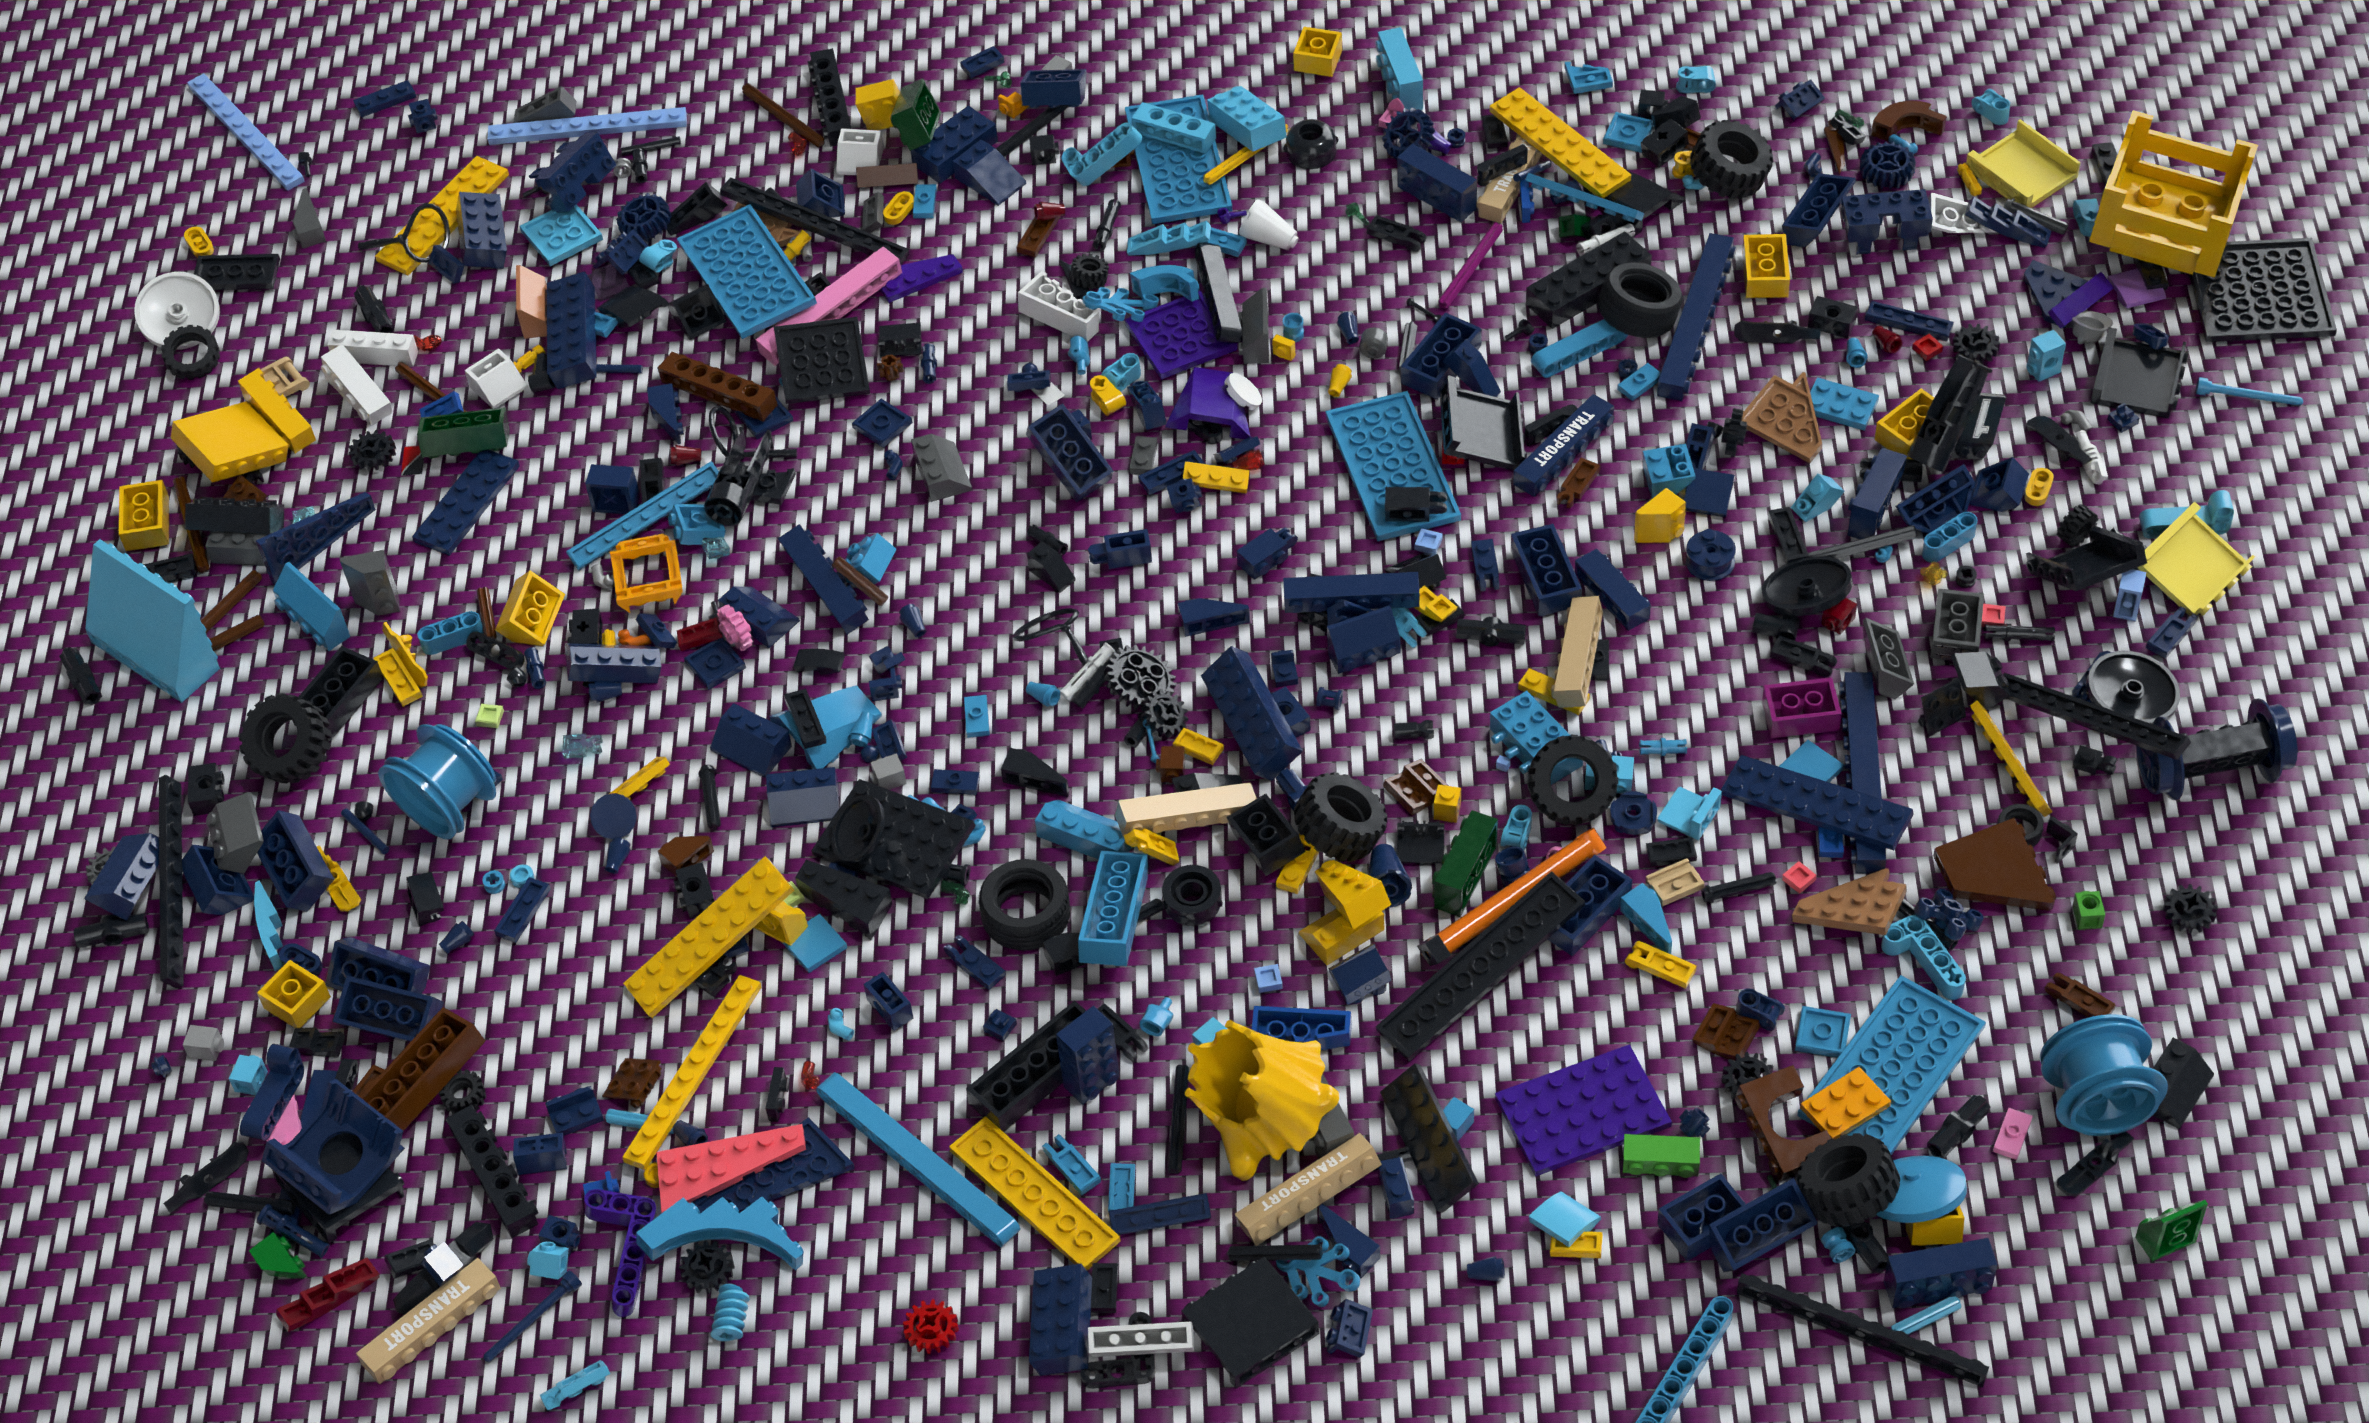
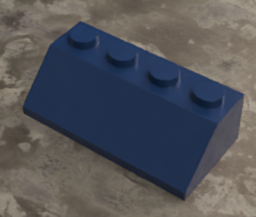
(1815, 208)
(612, 663)
(126, 874)
(376, 965)
(1760, 1226)

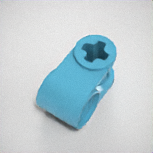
(1697, 79)
(1992, 107)
(2085, 214)
(658, 255)
(1123, 371)
(1516, 830)

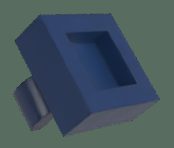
(2123, 418)
(999, 1025)

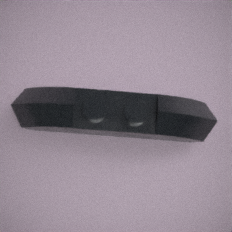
(465, 1247)

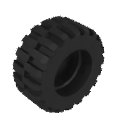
(1724, 175)
(262, 727)
(1587, 751)
(1340, 816)
(1848, 1179)

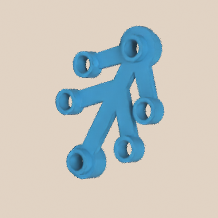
(1120, 300)
(1315, 1268)

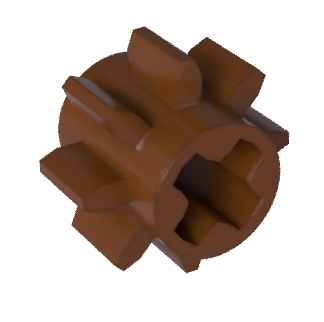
(890, 367)

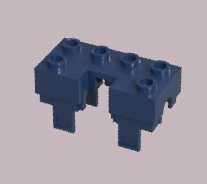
(578, 161)
(1865, 214)

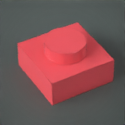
(1993, 615)
(1799, 877)

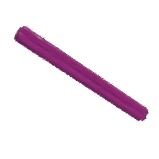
(1470, 265)

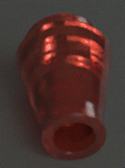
(1250, 461)

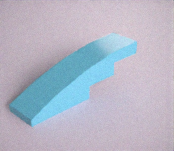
(1166, 240)
(267, 923)

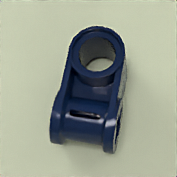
(1760, 1008)

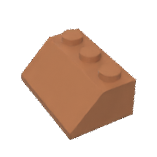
(531, 302)

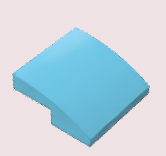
(1564, 1218)

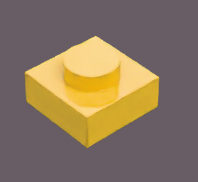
(1283, 347)

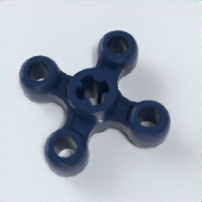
(1948, 914)

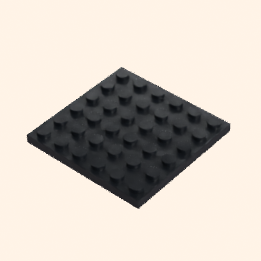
(2264, 293)

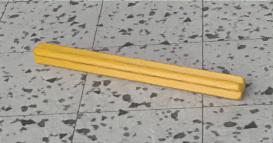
(1230, 164)

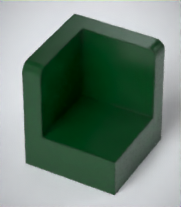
(1571, 225)

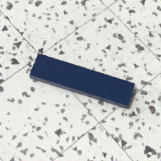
(1909, 320)
(1160, 1214)

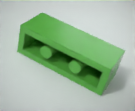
(1661, 1155)

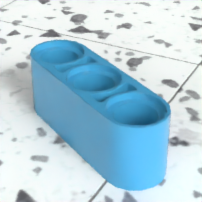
(1949, 537)
(449, 632)

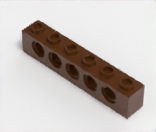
(717, 386)

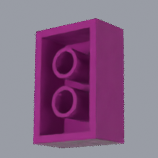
(1801, 707)

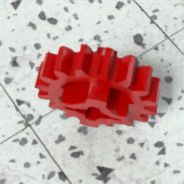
(929, 1331)

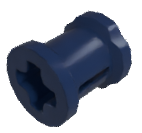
(1322, 694)

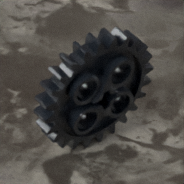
(1137, 674)

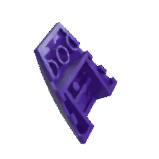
(1207, 400)

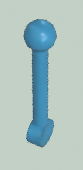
(1151, 741)

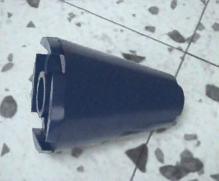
(1388, 868)

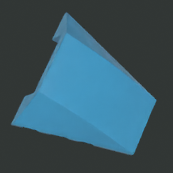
(837, 716)

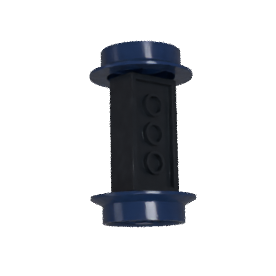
(2263, 741)

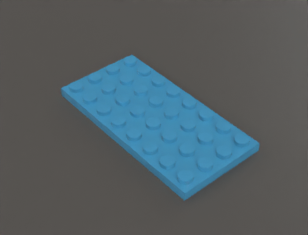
(1175, 174)
(746, 271)
(1389, 448)
(1908, 1053)

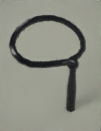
(402, 238)
(786, 453)
(1063, 627)

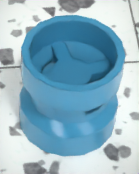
(1293, 327)
(1839, 1247)

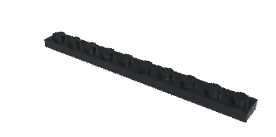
(2105, 158)
(809, 219)
(2096, 717)
(170, 882)
(1863, 1330)

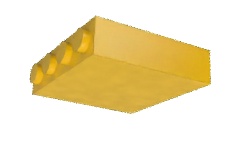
(229, 441)

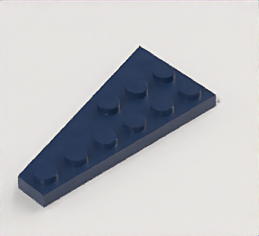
(312, 535)
(815, 1164)

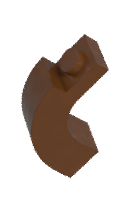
(1906, 115)

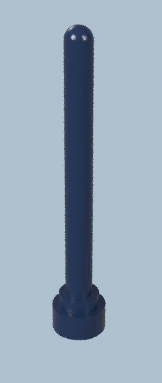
(569, 1283)

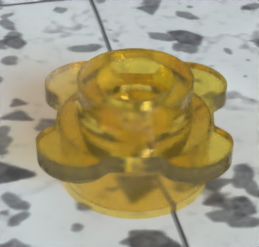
(1933, 573)

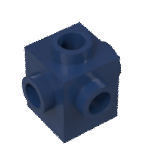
(422, 116)
(1184, 495)

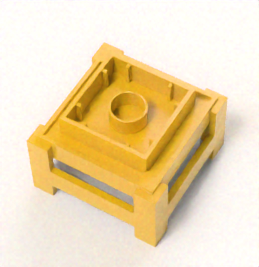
(2167, 212)

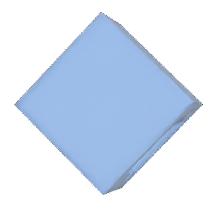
(1503, 763)

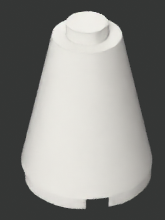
(1268, 227)

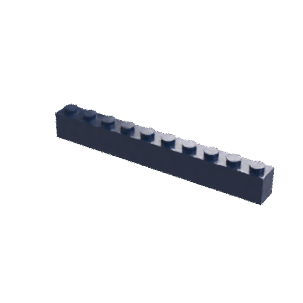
(1696, 317)
(1861, 757)

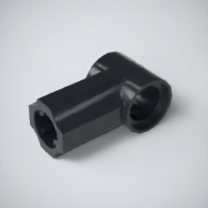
(540, 380)
(1776, 626)

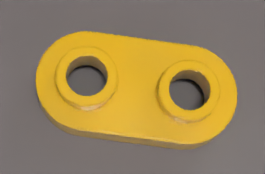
(898, 208)
(198, 241)
(2039, 486)

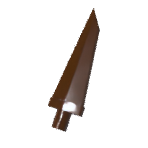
(1836, 146)

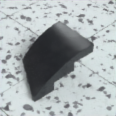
(632, 305)

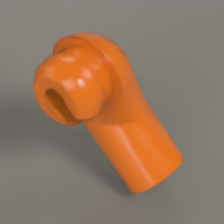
(626, 639)

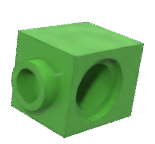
(2088, 918)

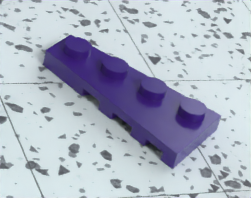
(921, 275)

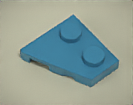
(1588, 78)

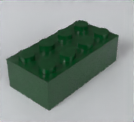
(915, 115)
(463, 432)
(1465, 863)

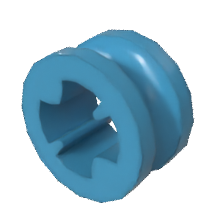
(489, 877)

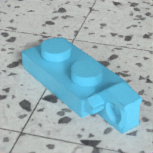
(574, 1384)

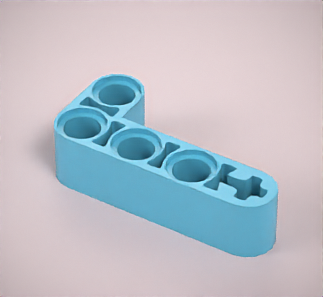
(1102, 156)
(2216, 515)
(1949, 977)

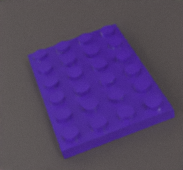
(1582, 1110)

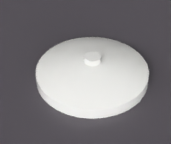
(174, 302)

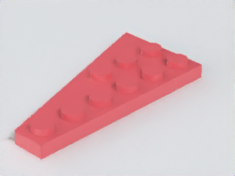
(718, 1164)

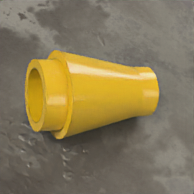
(1340, 377)

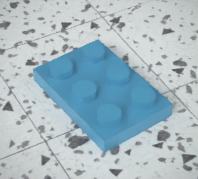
(1843, 403)

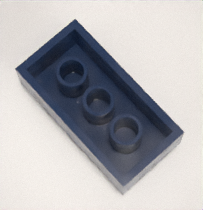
(951, 141)
(1437, 183)
(481, 230)
(1425, 365)
(1069, 452)
(1545, 569)
(293, 861)
(1602, 890)
(384, 1009)
(1088, 1055)
(1940, 1273)
(1060, 1319)

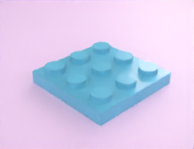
(561, 234)

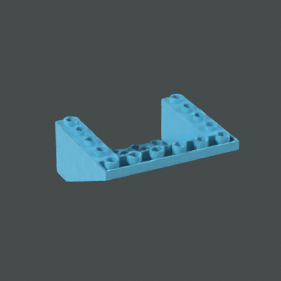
(147, 623)

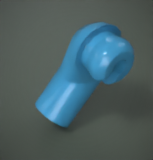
(1898, 140)
(976, 834)

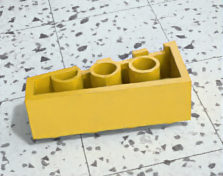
(276, 410)
(1352, 892)

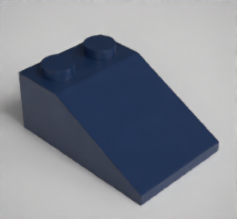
(987, 172)

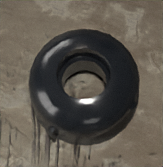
(1311, 144)
(1192, 881)

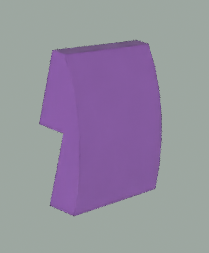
(2132, 289)

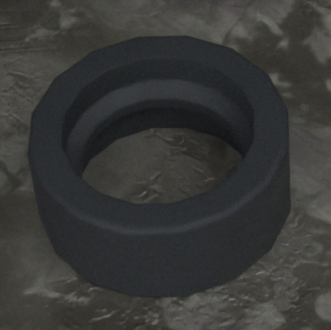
(2026, 813)

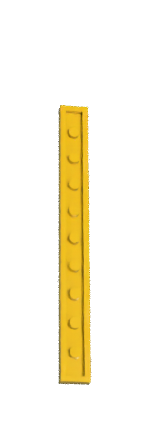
(691, 1072)

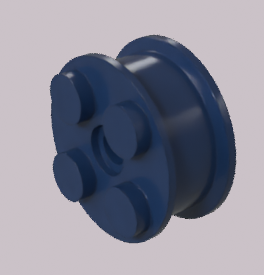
(1710, 555)

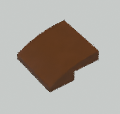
(1415, 786)
(1726, 1032)

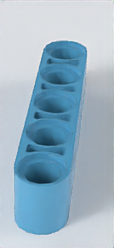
(1576, 348)

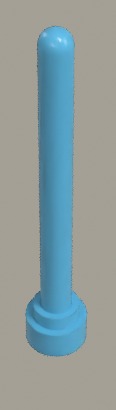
(2205, 387)

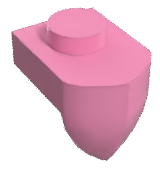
(1394, 106)

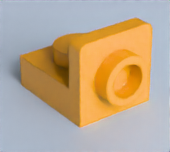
(1011, 105)

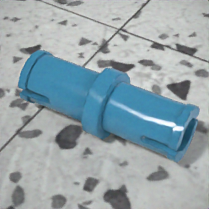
(1663, 747)

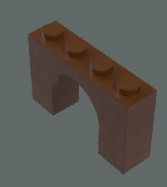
(1756, 1100)

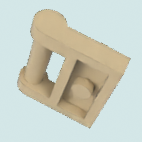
(282, 384)

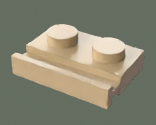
(1675, 882)

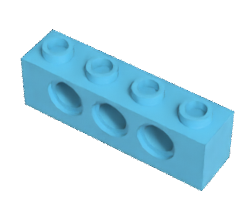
(1174, 127)

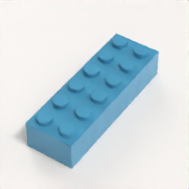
(1113, 908)

